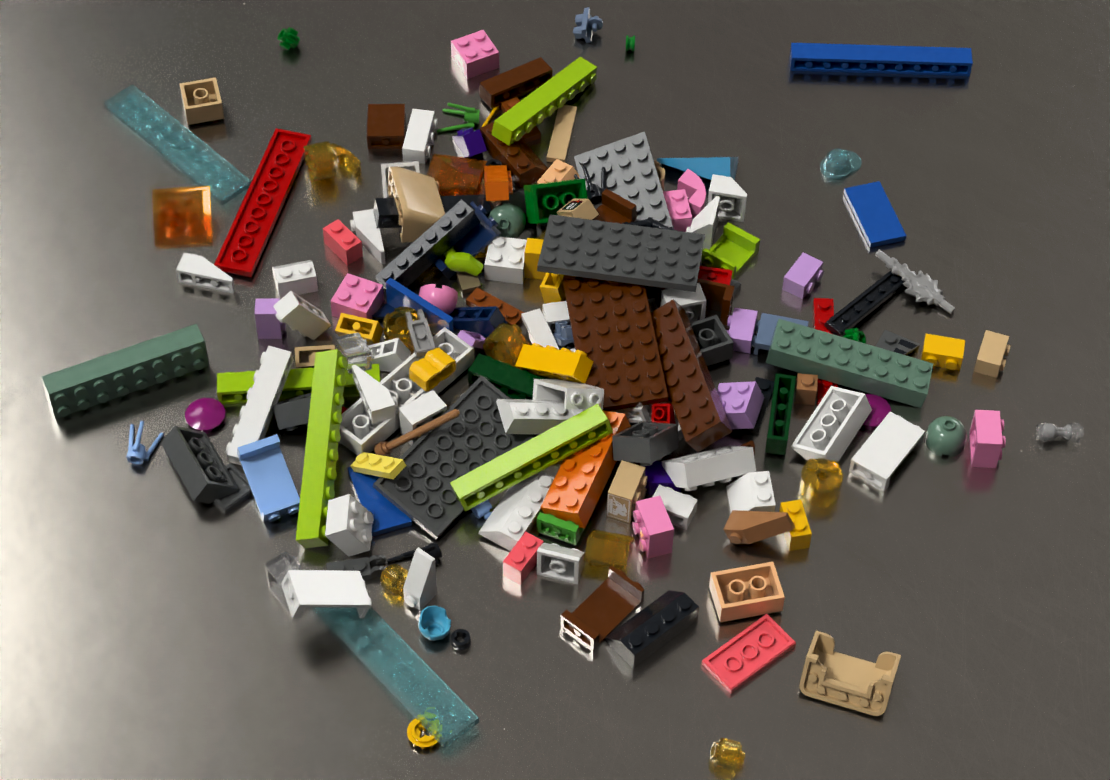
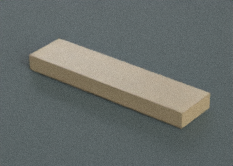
(561, 133)

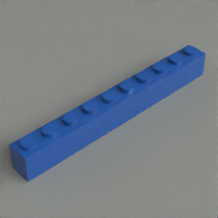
(880, 59)

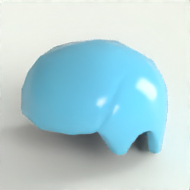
(434, 623)

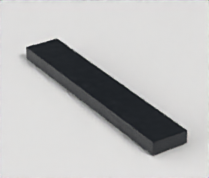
(864, 304)

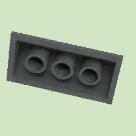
(198, 464)

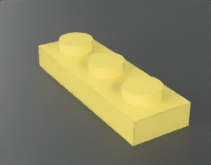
(378, 465)

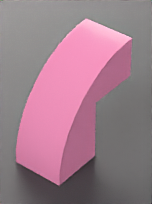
(694, 190)

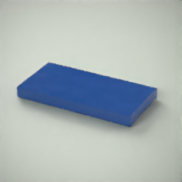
(875, 214)
(401, 296)
(385, 514)

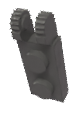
(362, 565)

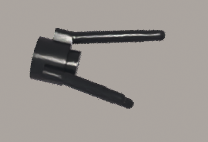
(594, 192)
(432, 549)

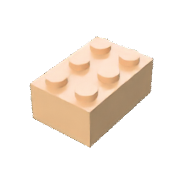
(746, 591)

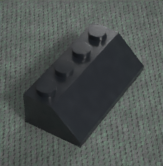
(653, 627)

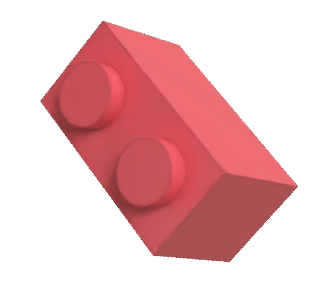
(342, 242)
(522, 558)

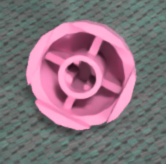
(443, 298)

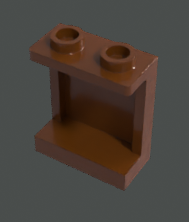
(386, 126)

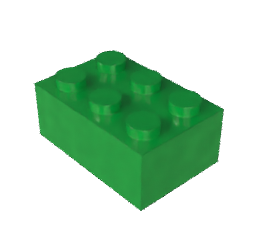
(549, 197)

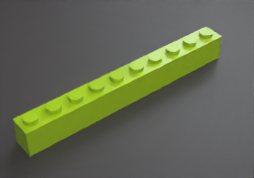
(321, 447)

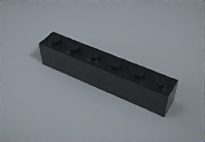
(387, 215)
(430, 246)

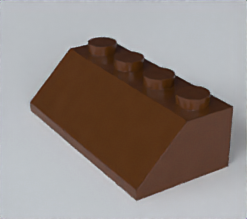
(519, 158)

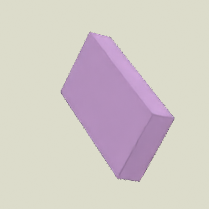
(473, 339)

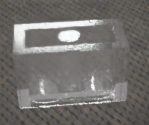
(356, 351)

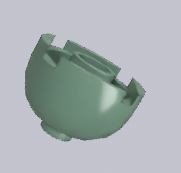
(510, 220)
(946, 436)

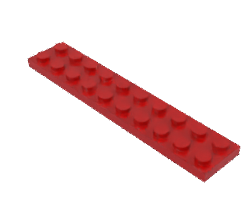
(262, 203)

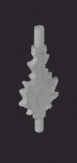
(918, 285)

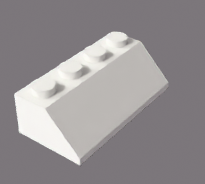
(532, 416)
(832, 425)
(710, 466)
(517, 511)

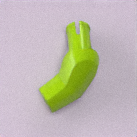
(462, 262)

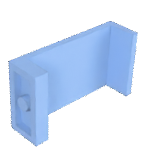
(269, 478)

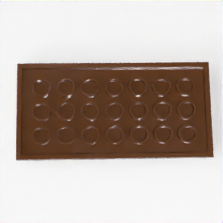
(618, 334)

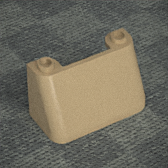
(416, 201)
(848, 679)

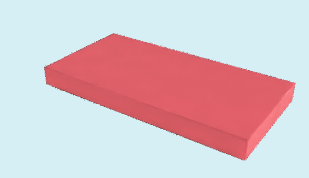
(748, 653)

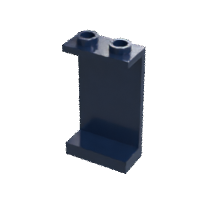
(475, 240)

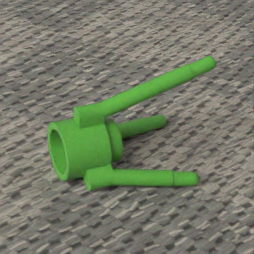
(471, 116)

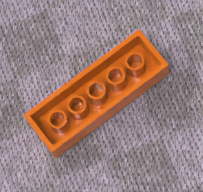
(583, 477)

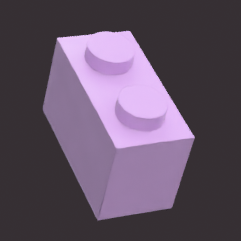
(803, 275)
(266, 321)
(742, 329)

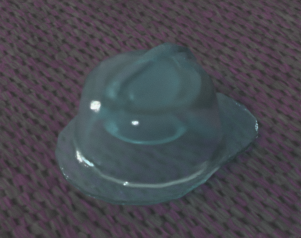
(840, 163)

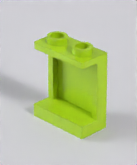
(731, 250)

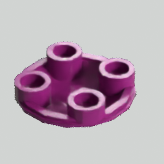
(880, 410)
(205, 414)

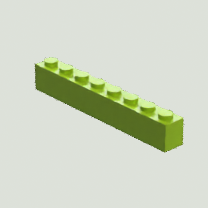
(544, 101)
(233, 386)
(531, 457)

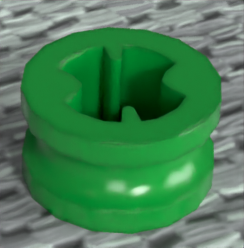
(630, 43)

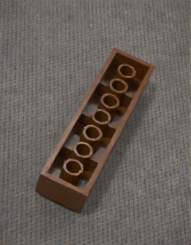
(688, 378)

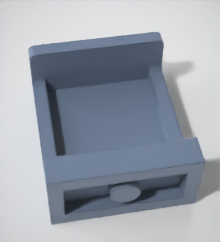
(765, 329)

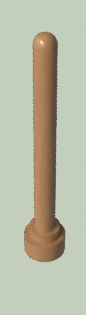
(385, 448)

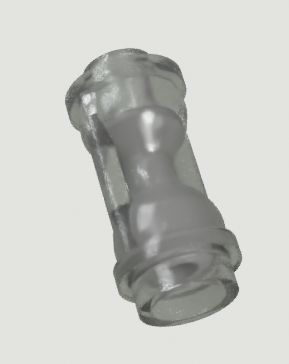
(1049, 432)

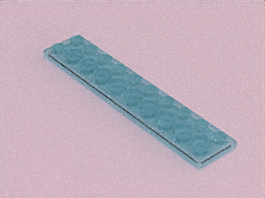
(177, 144)
(401, 672)

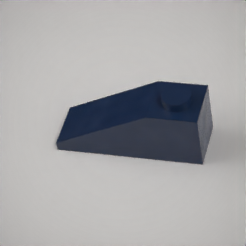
(477, 319)

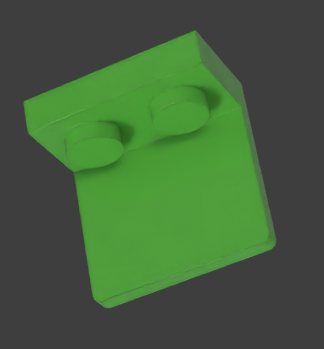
(558, 528)

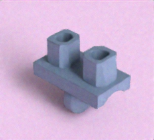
(586, 25)
(563, 335)

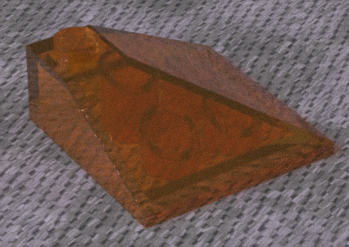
(457, 174)
(182, 215)

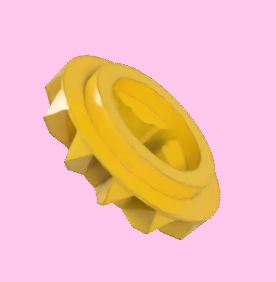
(414, 734)

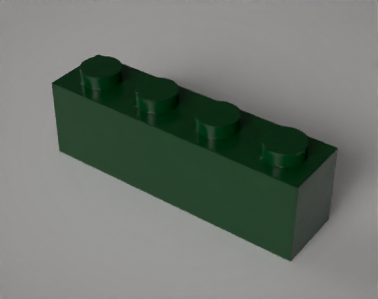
(508, 379)
(780, 414)

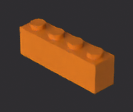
(497, 183)

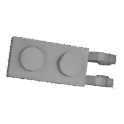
(420, 333)

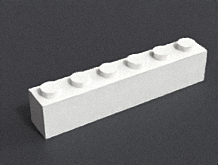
(261, 397)

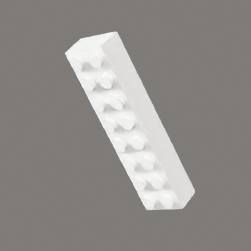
(356, 427)

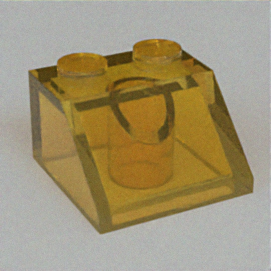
(608, 549)

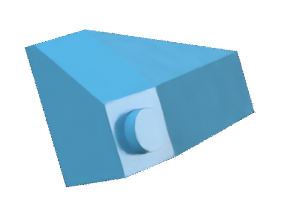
(704, 166)

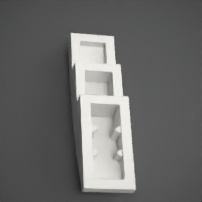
(538, 329)

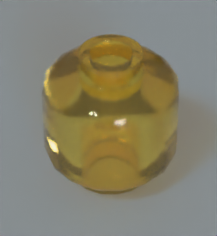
(393, 579)
(727, 753)

